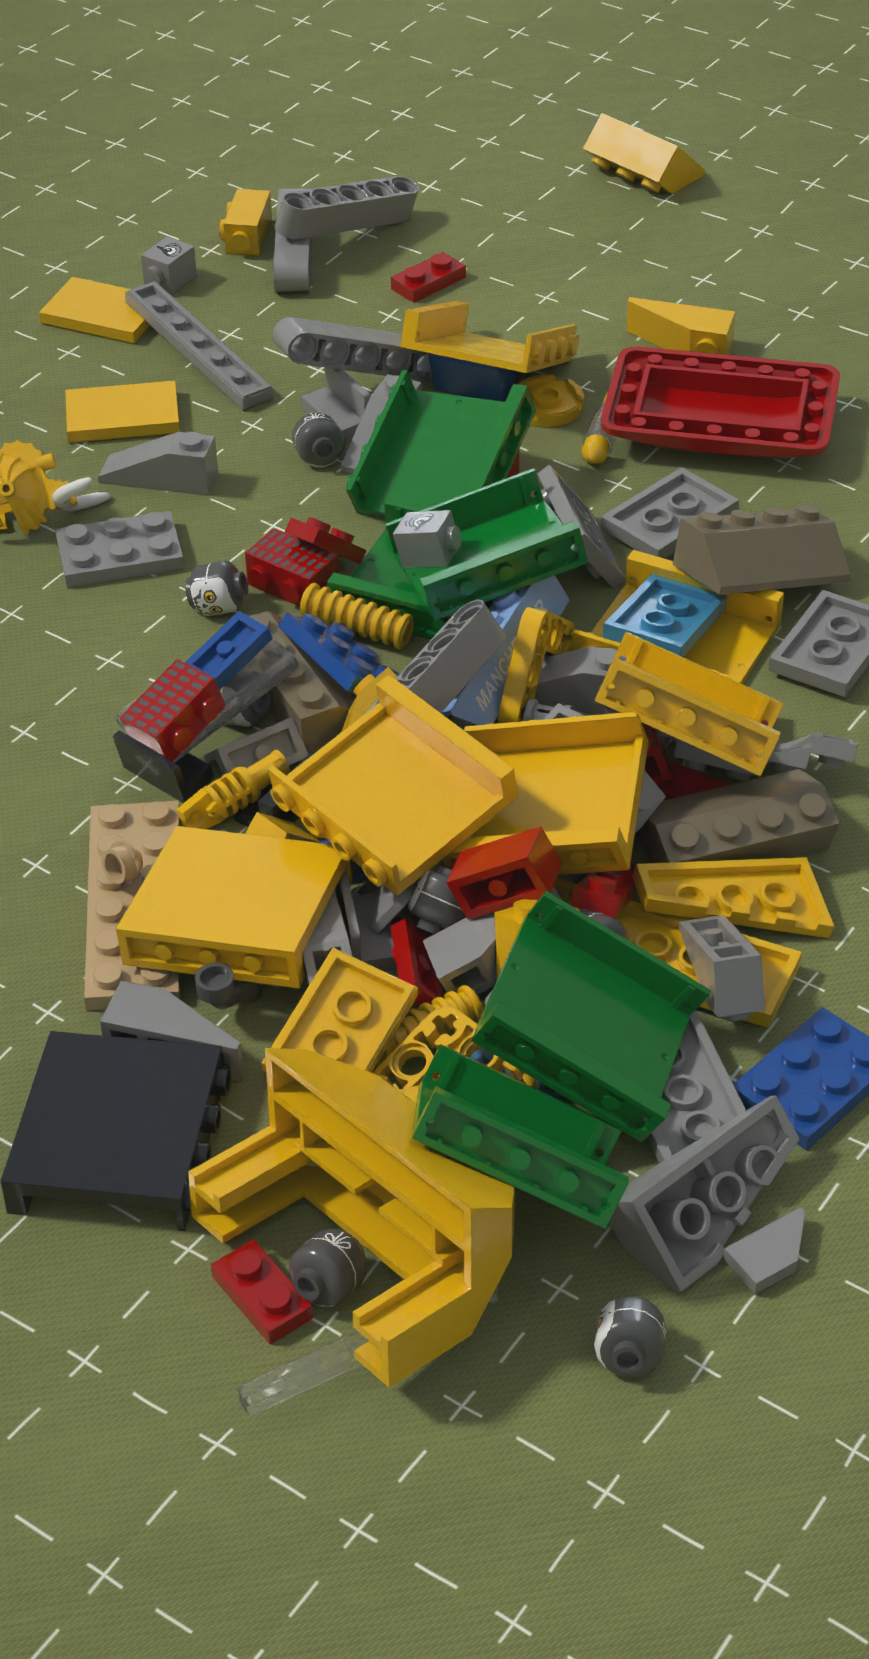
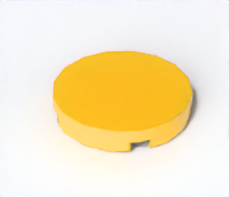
(554, 400)

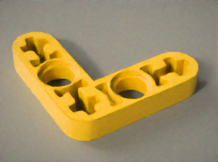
(538, 634)
(428, 1032)

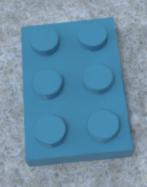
(666, 614)

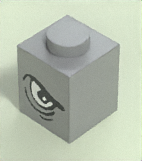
(169, 264)
(427, 539)

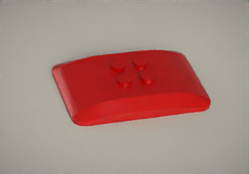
(721, 403)

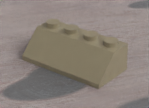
(761, 550)
(307, 694)
(743, 821)

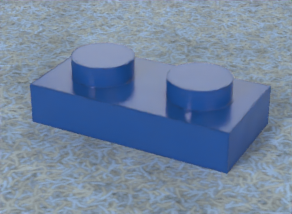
(231, 648)

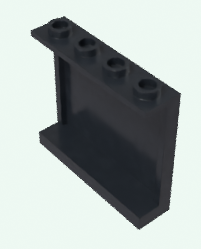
(116, 1123)

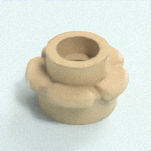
(122, 863)

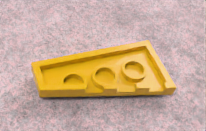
(749, 893)

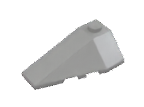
(694, 1200)

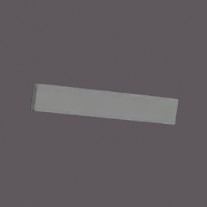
(199, 345)

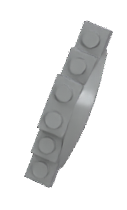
(784, 758)

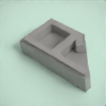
(768, 1252)

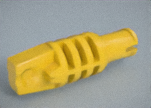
(229, 793)

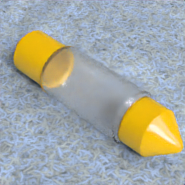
(596, 442)

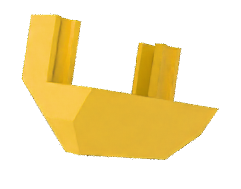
(352, 1154)

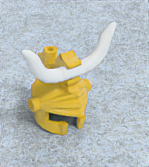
(31, 493)

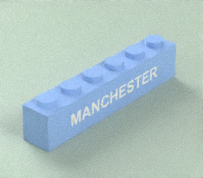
(483, 693)

